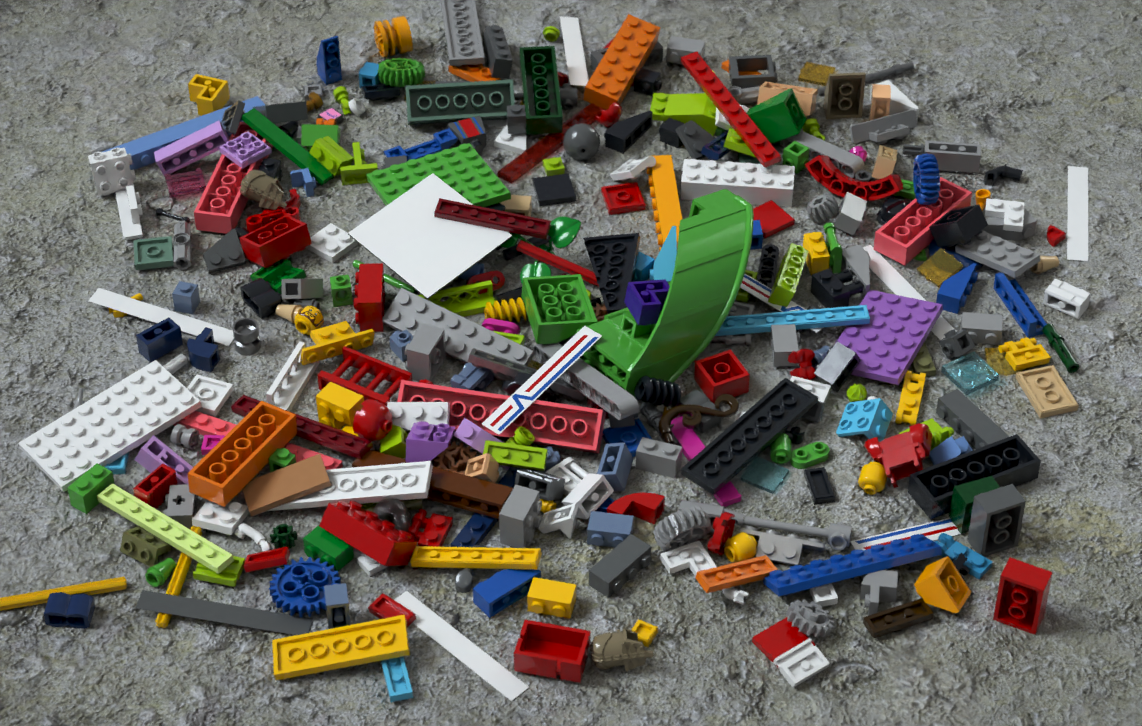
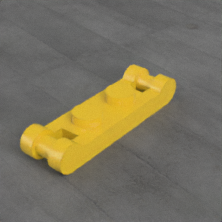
(910, 398)

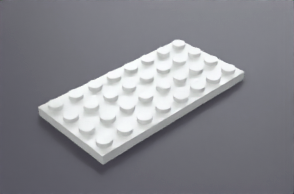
(110, 424)

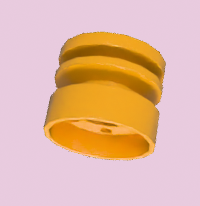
(393, 36)

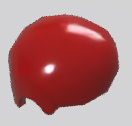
(610, 115)

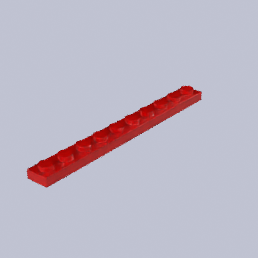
(731, 109)

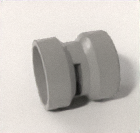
(184, 436)

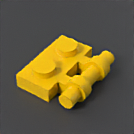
(1024, 353)

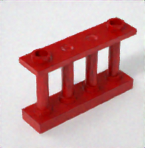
(369, 365)

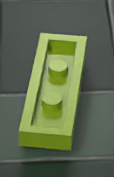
(517, 455)

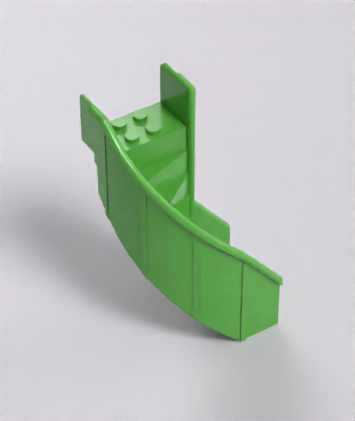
(703, 287)

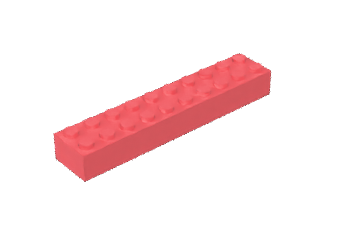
(549, 422)

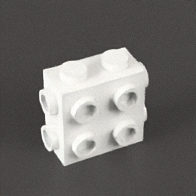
(111, 171)

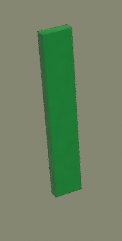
(286, 145)

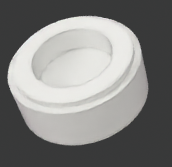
(357, 106)

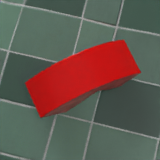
(640, 505)

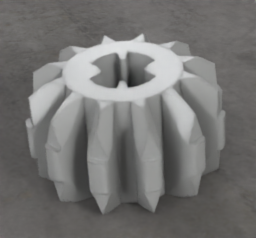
(822, 208)

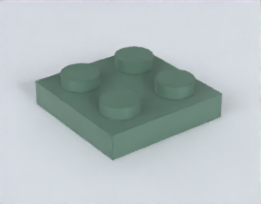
(153, 253)

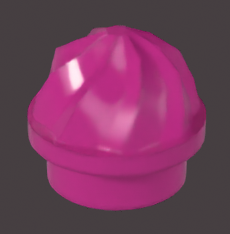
(859, 151)

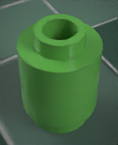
(781, 449)

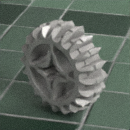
(682, 528)

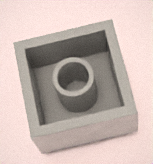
(426, 352)
(520, 517)

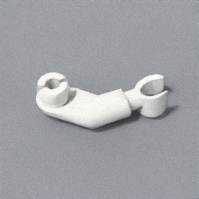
(260, 540)
(735, 595)

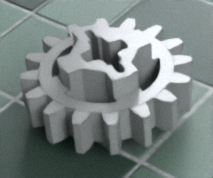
(810, 618)

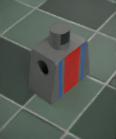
(470, 131)

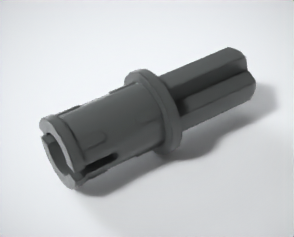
(913, 149)

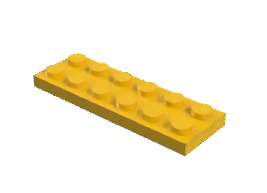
(340, 647)

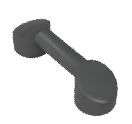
(463, 579)

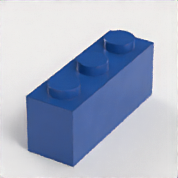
(503, 589)

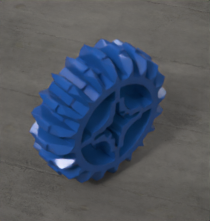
(926, 179)

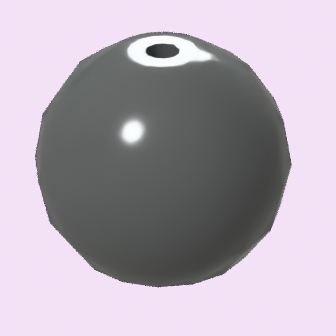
(581, 141)

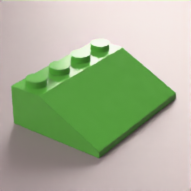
(556, 306)

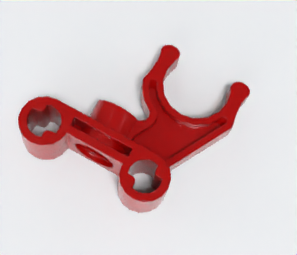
(292, 209)

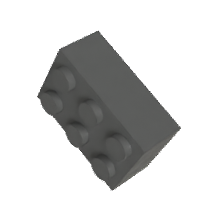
(996, 520)

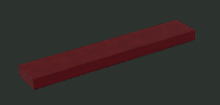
(492, 218)

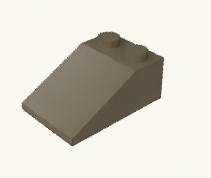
(844, 95)

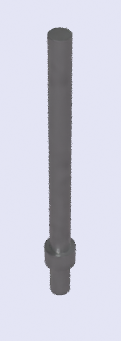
(895, 70)

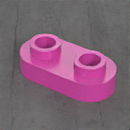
(501, 326)

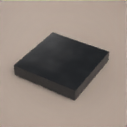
(554, 189)

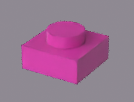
(210, 442)

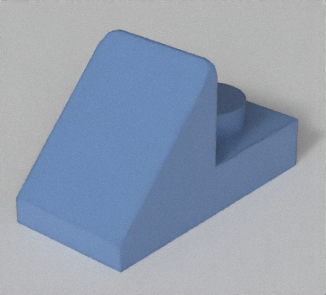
(949, 449)

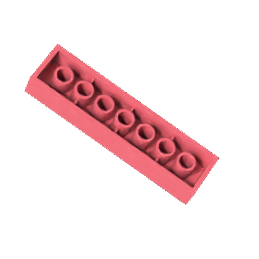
(222, 200)

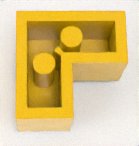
(209, 93)
(337, 405)

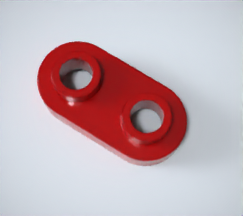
(486, 277)

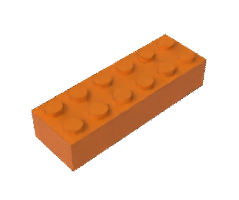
(621, 62)
(242, 453)

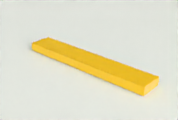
(476, 557)

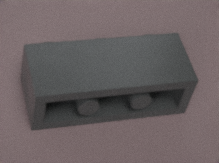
(620, 565)

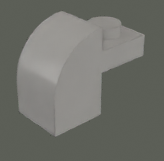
(878, 587)

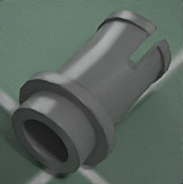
(304, 303)

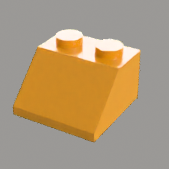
(942, 586)

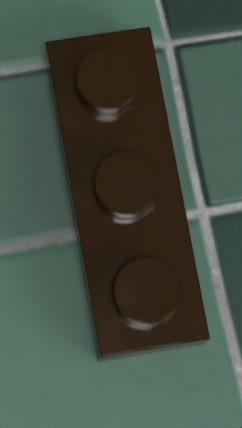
(898, 618)

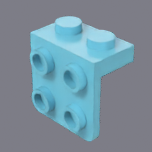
(866, 418)

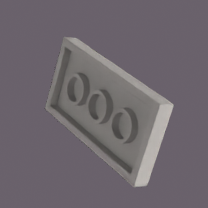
(998, 254)

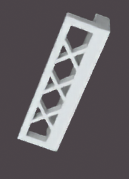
(291, 380)

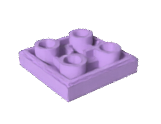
(245, 149)

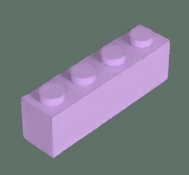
(191, 148)

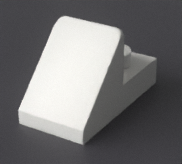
(561, 518)

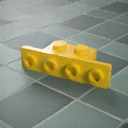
(332, 339)

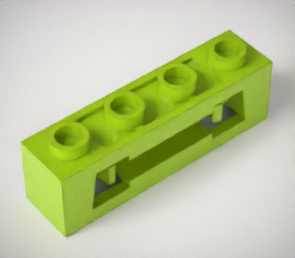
(788, 275)

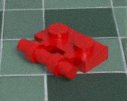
(435, 528)

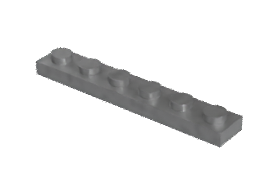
(503, 366)

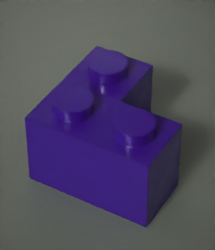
(646, 300)

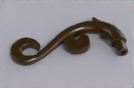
(695, 411)

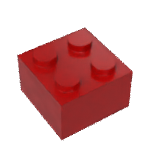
(721, 375)

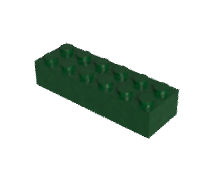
(540, 90)

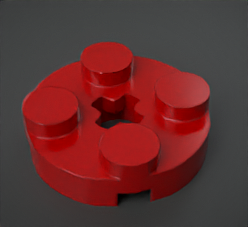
(723, 531)

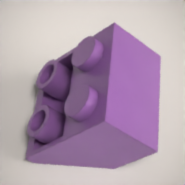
(427, 441)

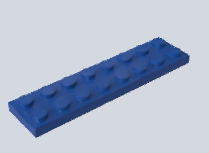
(851, 565)

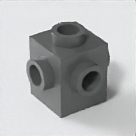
(956, 343)

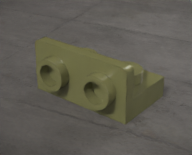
(143, 546)

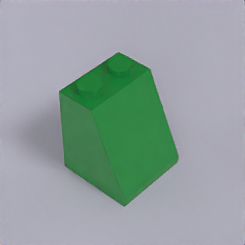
(778, 116)

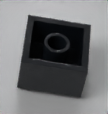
(958, 226)

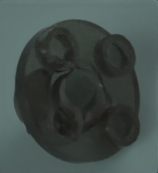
(394, 512)

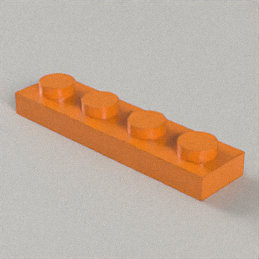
(735, 574)

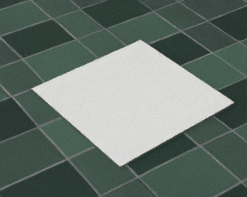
(422, 247)

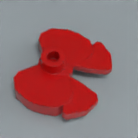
(803, 357)

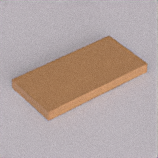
(286, 485)

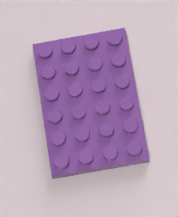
(892, 337)

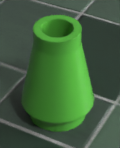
(160, 572)

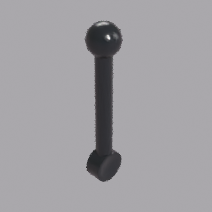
(159, 212)

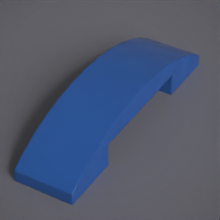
(442, 140)

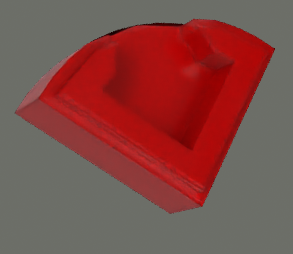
(1055, 235)

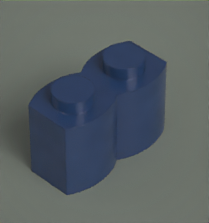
(69, 610)

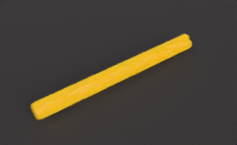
(177, 581)
(41, 597)

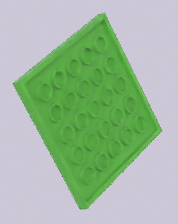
(458, 167)

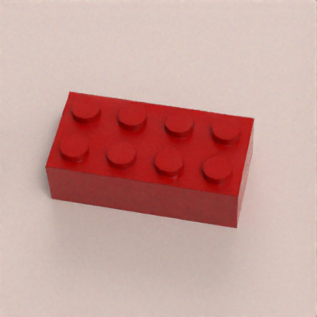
(368, 533)

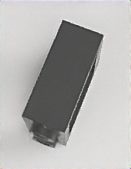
(751, 63)
(284, 111)

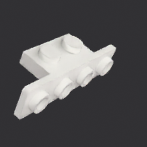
(129, 212)

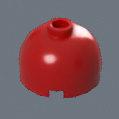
(373, 420)

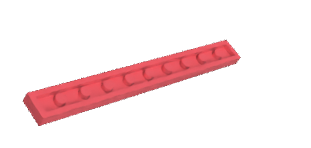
(213, 426)

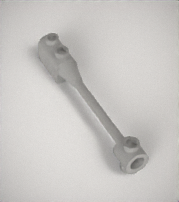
(837, 534)

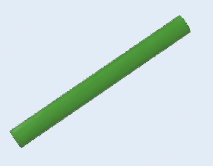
(391, 280)

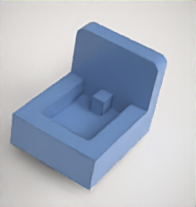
(303, 178)

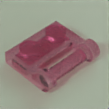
(185, 183)

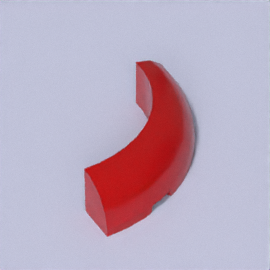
(838, 183)

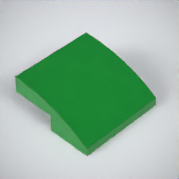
(280, 270)

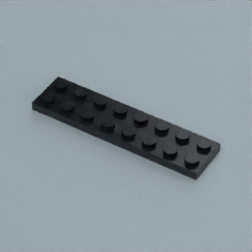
(749, 436)

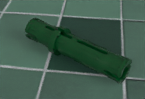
(1069, 362)

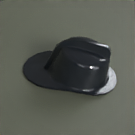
(890, 209)

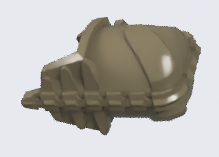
(263, 189)
(618, 649)

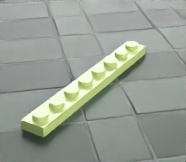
(165, 528)

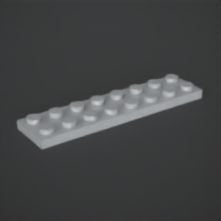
(462, 32)
(461, 335)

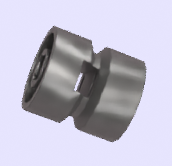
(246, 336)

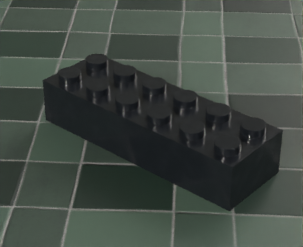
(1006, 460)

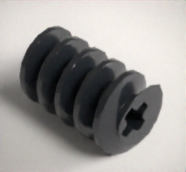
(658, 391)

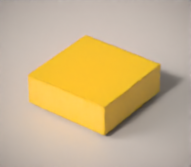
(645, 631)

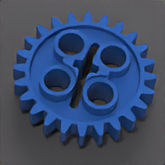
(301, 586)

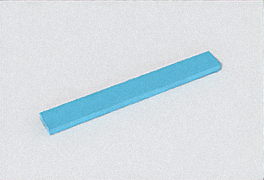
(802, 319)

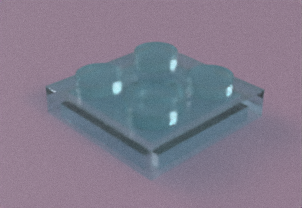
(970, 373)

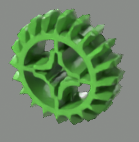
(401, 72)

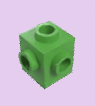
(796, 155)

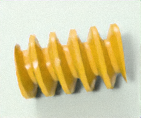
(506, 310)

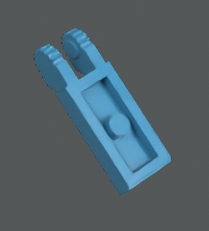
(976, 563)

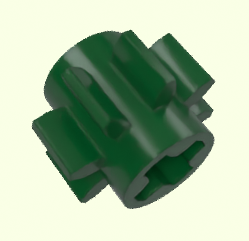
(283, 536)

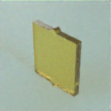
(815, 73)
(939, 267)
(998, 362)

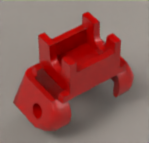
(901, 453)

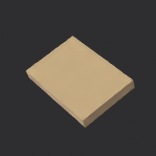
(1046, 391)

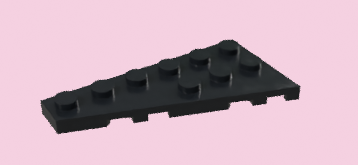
(613, 265)

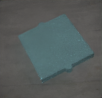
(764, 475)

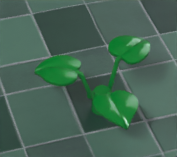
(562, 233)

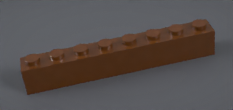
(452, 487)

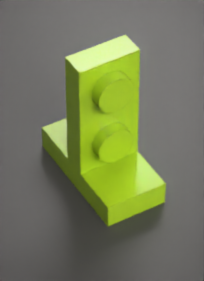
(357, 173)

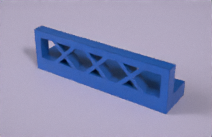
(1019, 305)

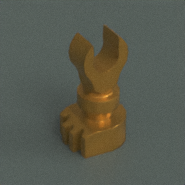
(315, 102)

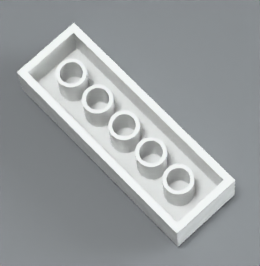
(747, 180)

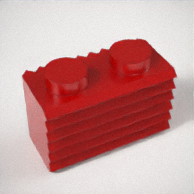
(156, 486)

